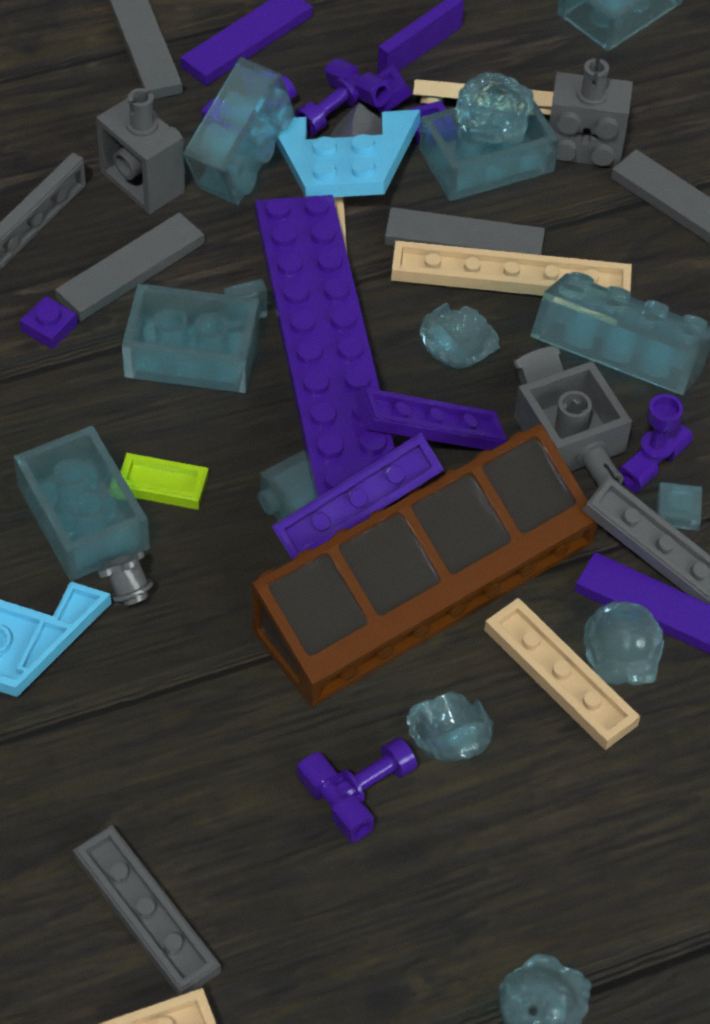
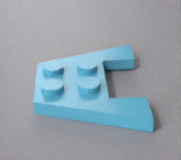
(348, 164)
(36, 639)

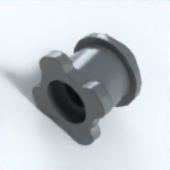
(127, 577)

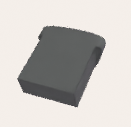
(358, 122)
(538, 364)

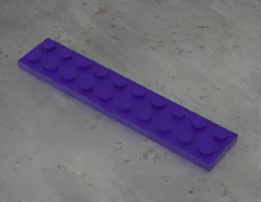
(320, 334)

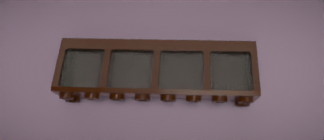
(420, 565)

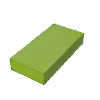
(165, 480)

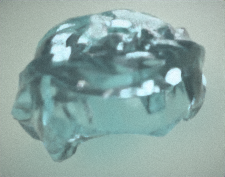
(494, 108)
(458, 336)
(624, 643)
(450, 727)
(543, 982)

